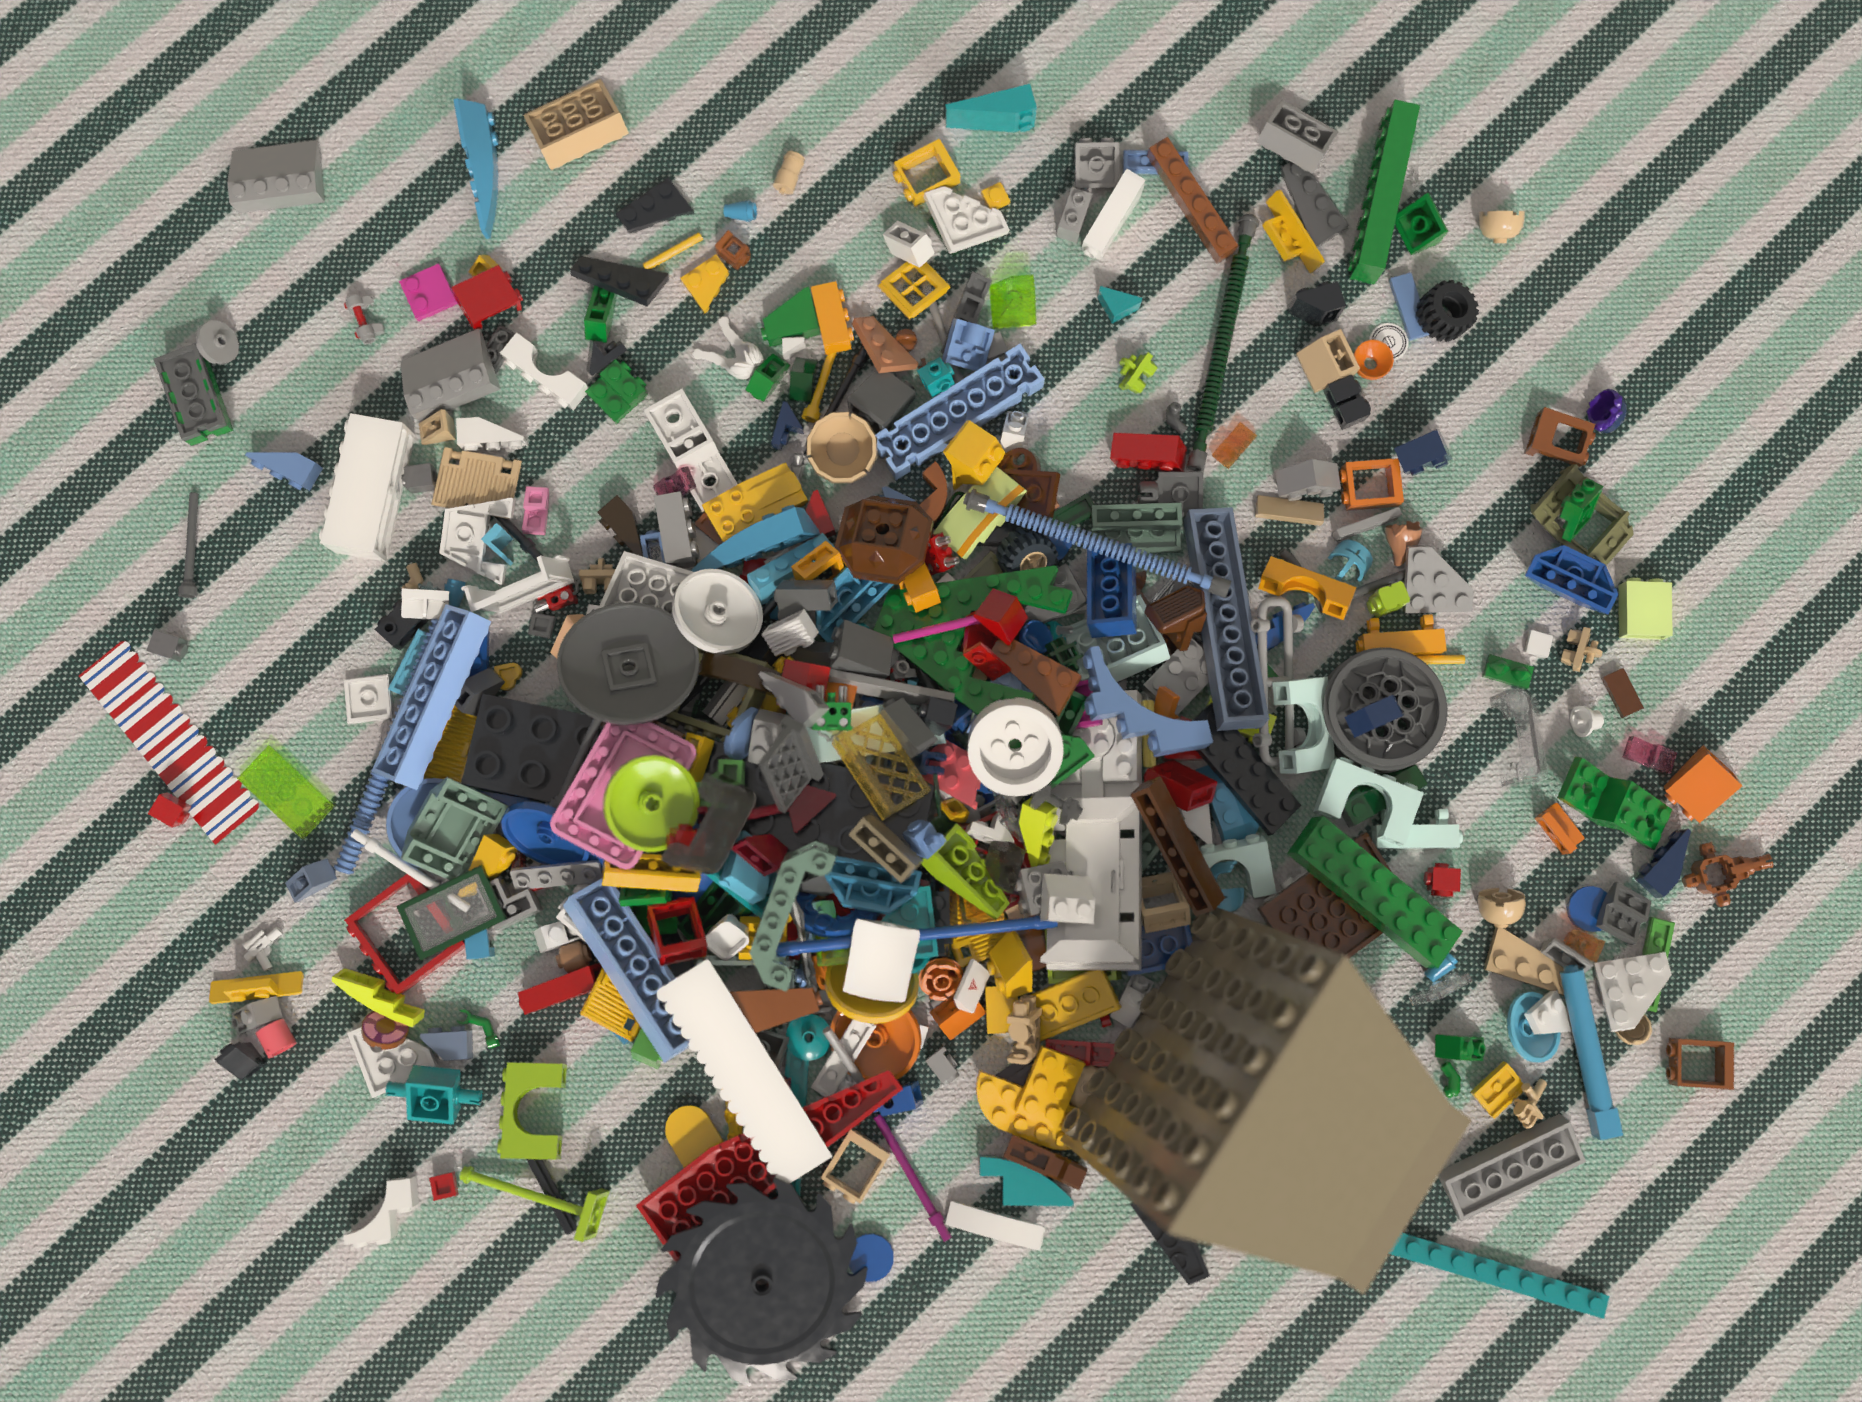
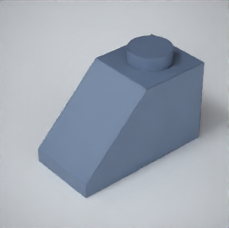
(311, 880)

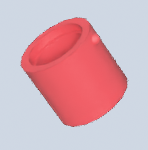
(275, 1038)

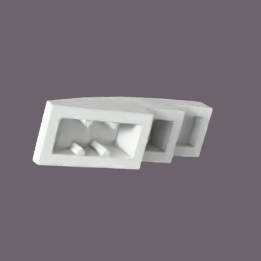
(995, 1225)

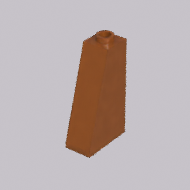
(775, 1006)

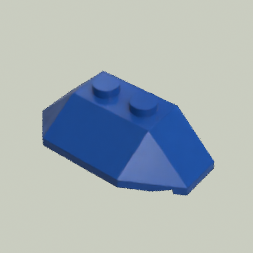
(1574, 578)

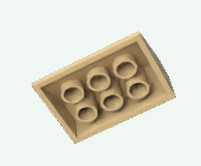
(576, 124)

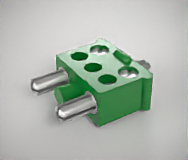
(835, 720)

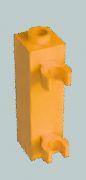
(1416, 642)

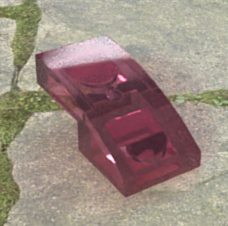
(679, 481)
(1649, 755)

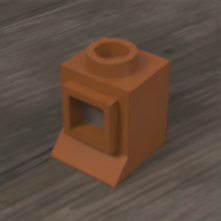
(733, 250)

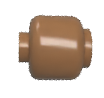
(574, 956)

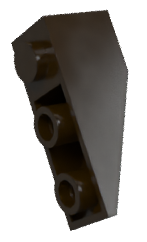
(623, 522)

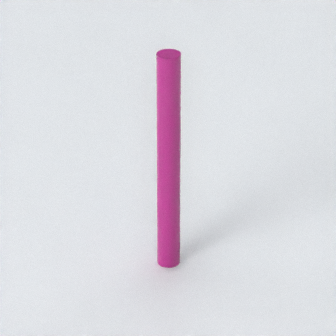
(934, 629)

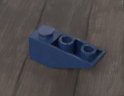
(1666, 866)

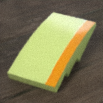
(971, 526)

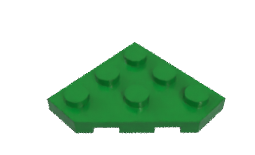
(1075, 755)

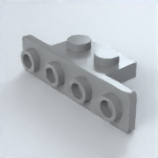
(556, 874)

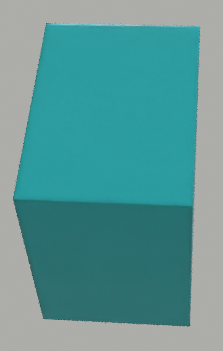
(1117, 303)

